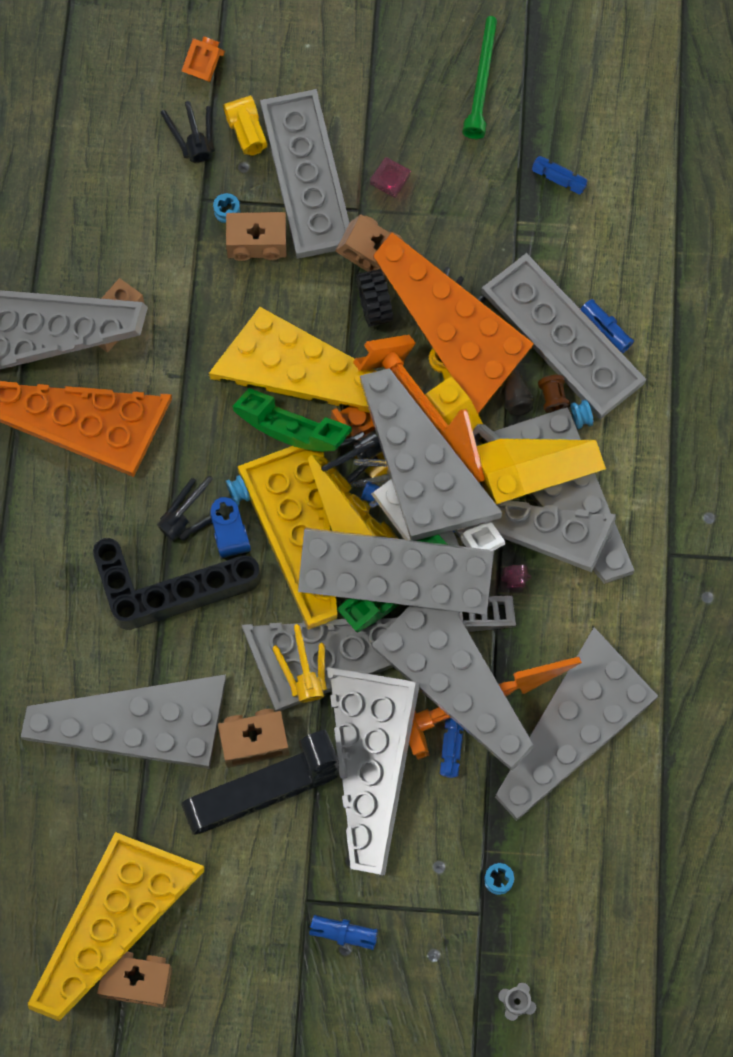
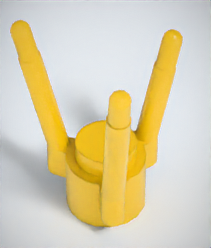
(308, 687)

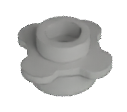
(522, 993)

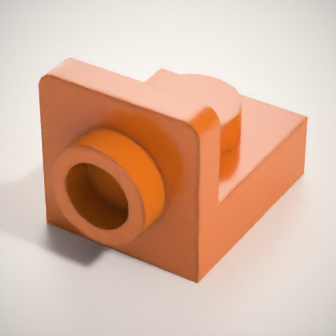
(202, 58)
(358, 420)

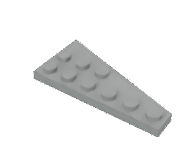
(52, 325)
(441, 656)
(372, 746)

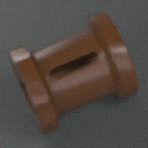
(553, 393)

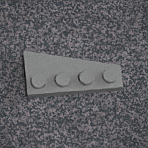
(558, 533)

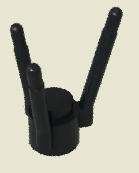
(198, 147)
(365, 447)
(174, 523)

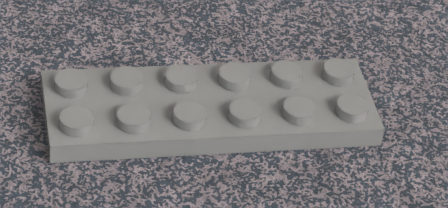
(305, 172)
(563, 335)
(396, 571)

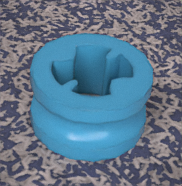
(222, 201)
(581, 414)
(237, 490)
(489, 881)

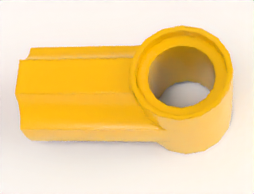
(244, 118)

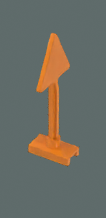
(459, 434)
(524, 680)

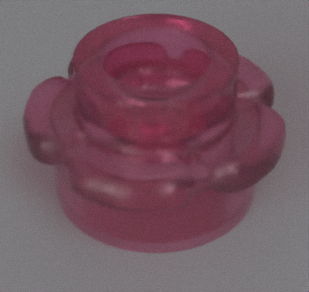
(515, 576)

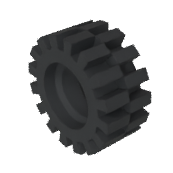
(374, 297)

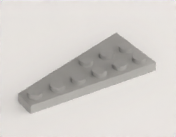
(427, 474)
(575, 494)
(343, 650)
(580, 719)
(151, 723)

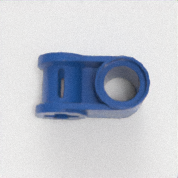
(230, 533)

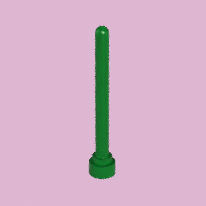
(474, 125)

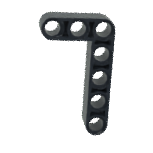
(169, 589)
(285, 779)

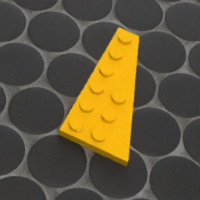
(290, 363)
(286, 504)
(118, 906)

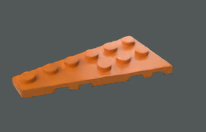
(465, 334)
(86, 421)

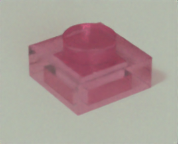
(390, 177)

